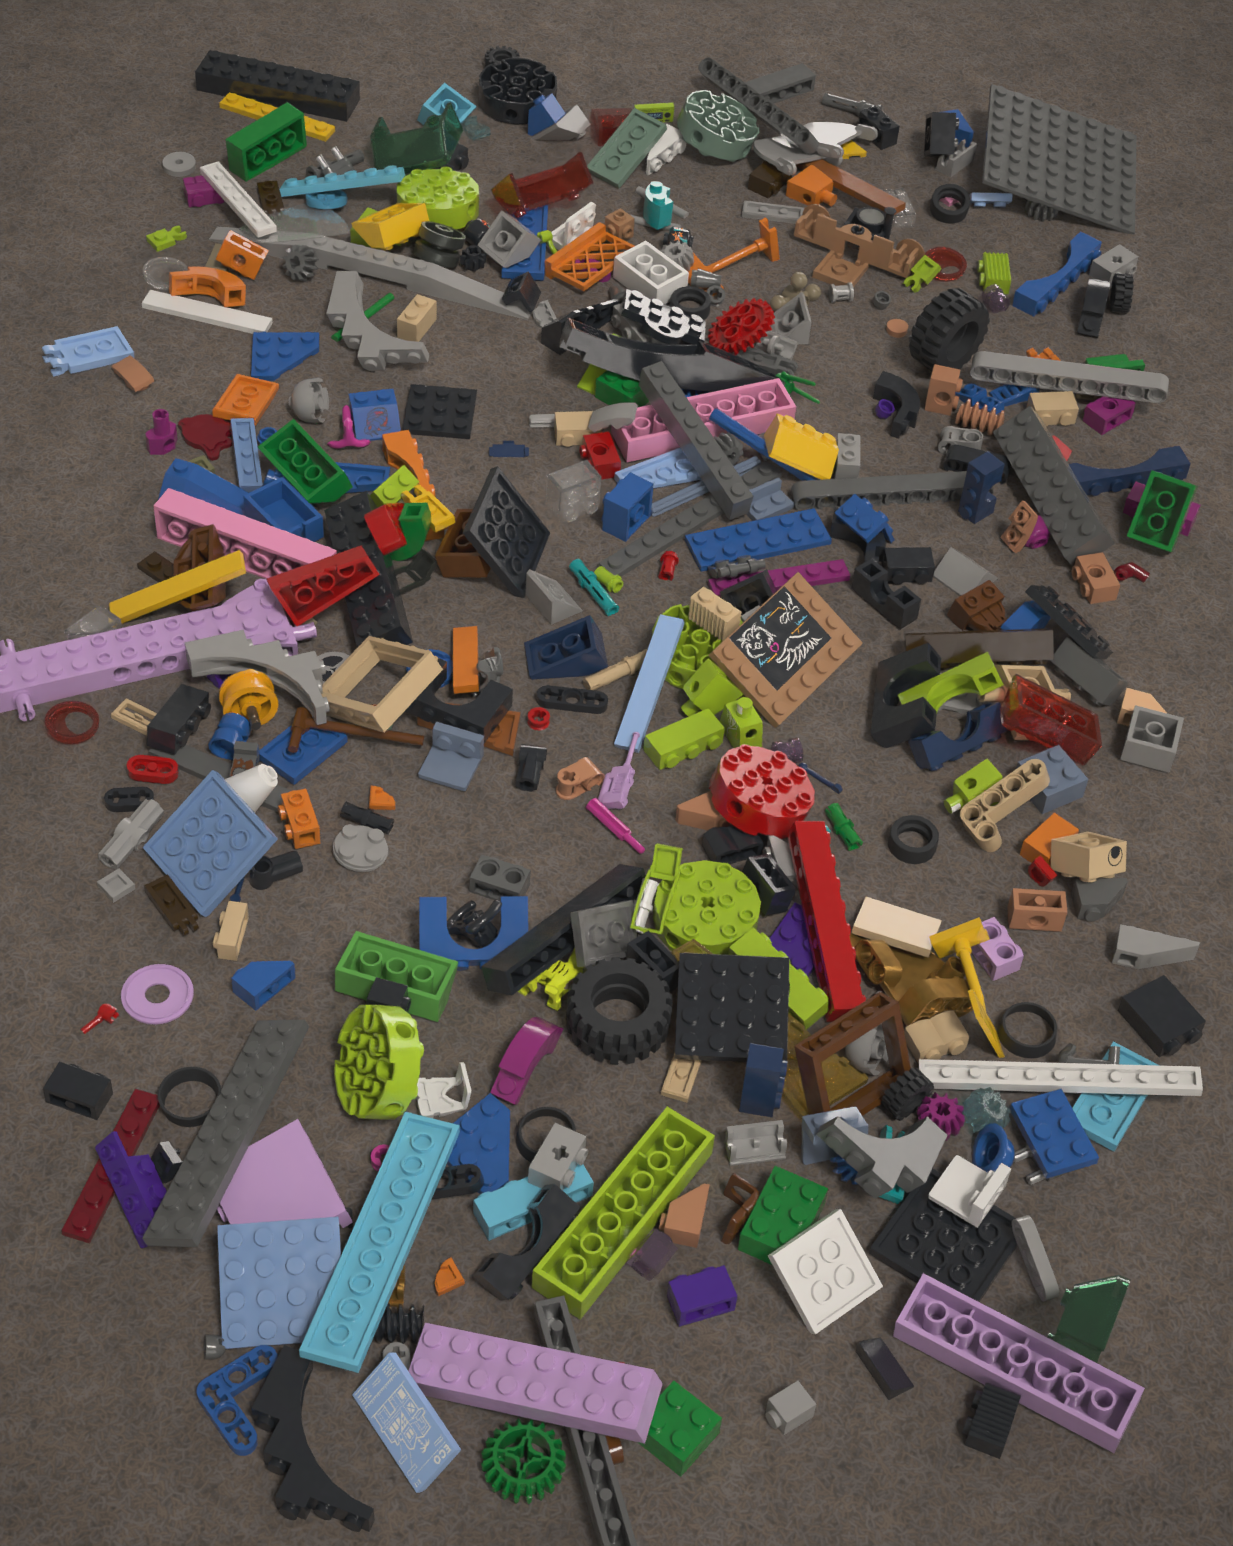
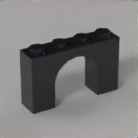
(895, 675)
(478, 716)

